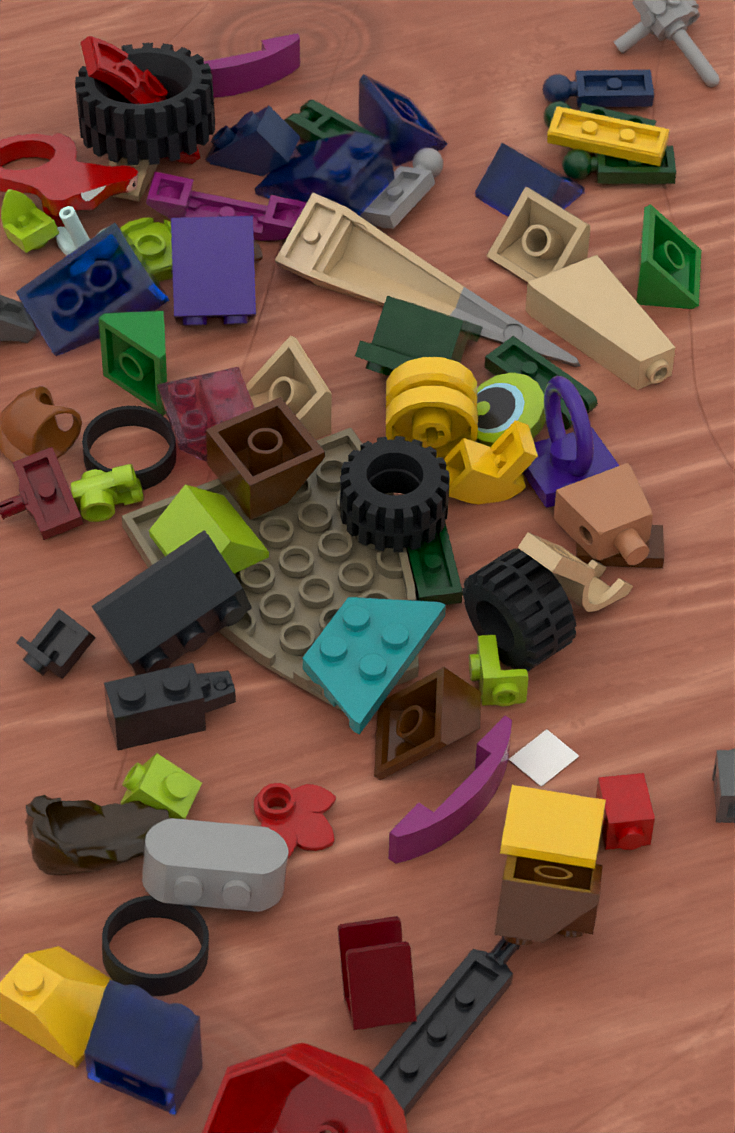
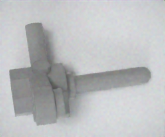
(669, 21)

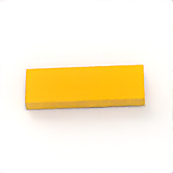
(608, 136)

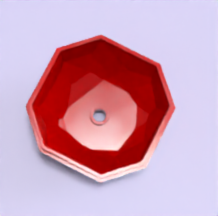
(303, 1093)

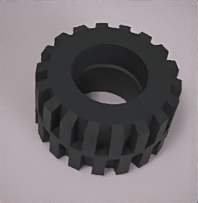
(394, 519)
(521, 607)

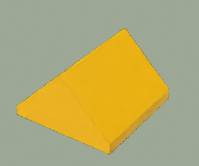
(553, 826)

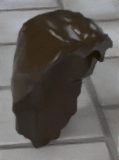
(86, 836)

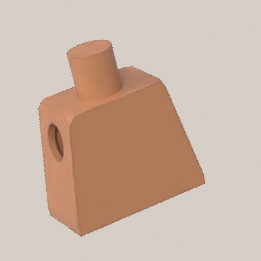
(607, 514)

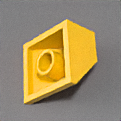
(53, 1001)

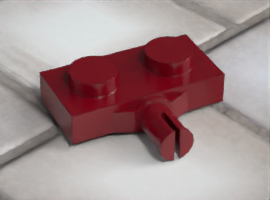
(43, 495)

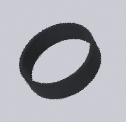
(132, 416)
(155, 984)

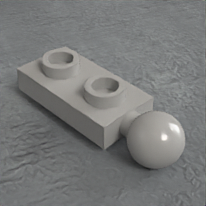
(405, 190)

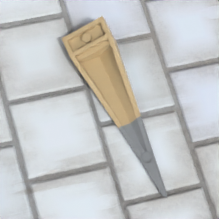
(359, 260)

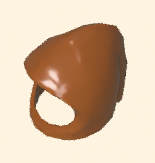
(32, 426)

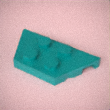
(368, 652)

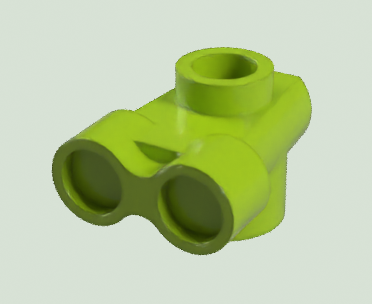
(100, 491)

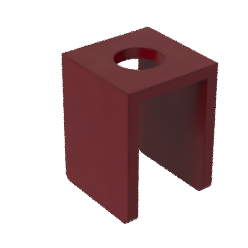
(376, 973)

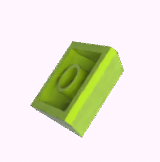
(204, 510)

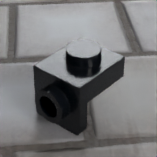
(57, 645)

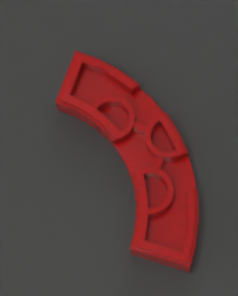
(113, 68)

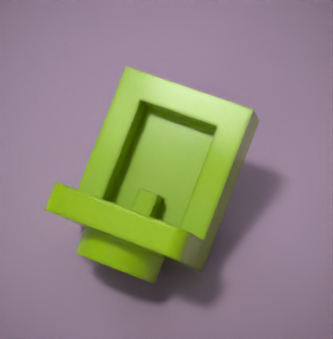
(496, 685)
(161, 786)

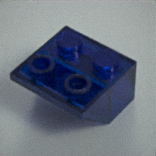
(144, 1047)

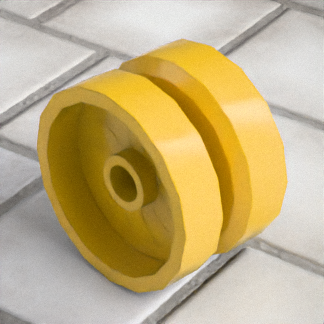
(432, 403)

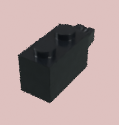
(164, 704)

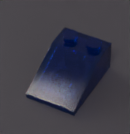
(341, 168)
(92, 280)

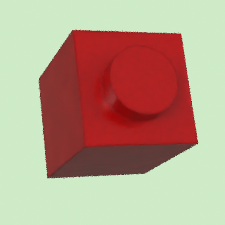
(627, 811)

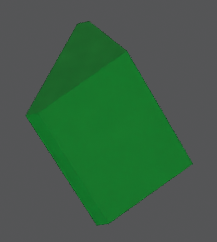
(667, 264)
(135, 353)

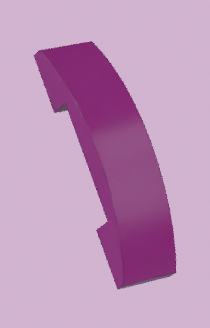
(256, 69)
(175, 198)
(428, 830)

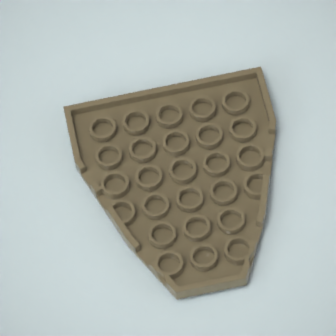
(307, 572)

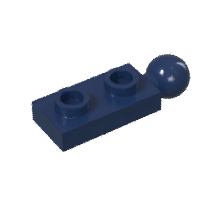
(602, 88)

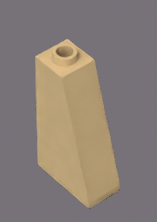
(602, 321)

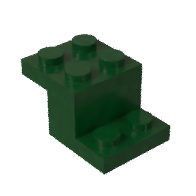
(414, 332)

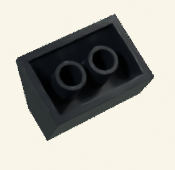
(173, 606)

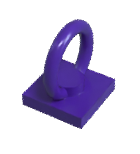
(565, 456)

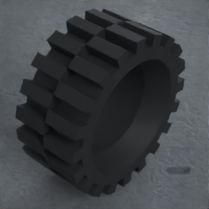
(150, 129)

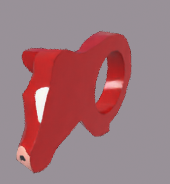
(62, 179)

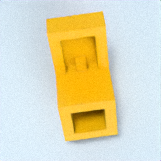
(491, 473)

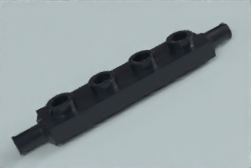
(446, 1023)

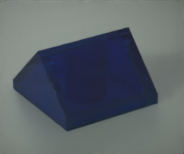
(396, 120)
(513, 171)

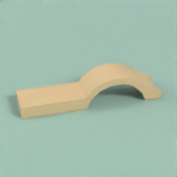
(577, 578)

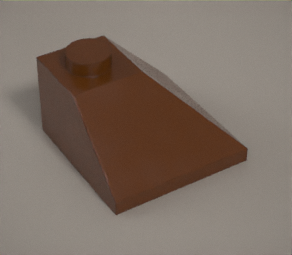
(424, 720)

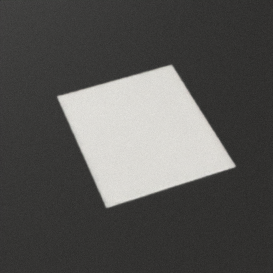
(543, 757)

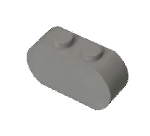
(214, 864)

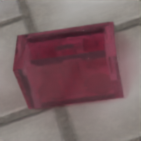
(202, 403)

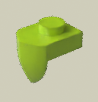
(25, 223)

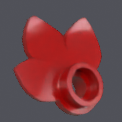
(302, 817)

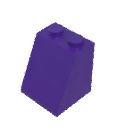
(213, 269)

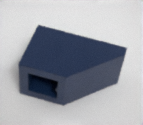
(254, 144)

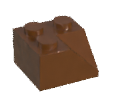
(262, 456)
(546, 900)

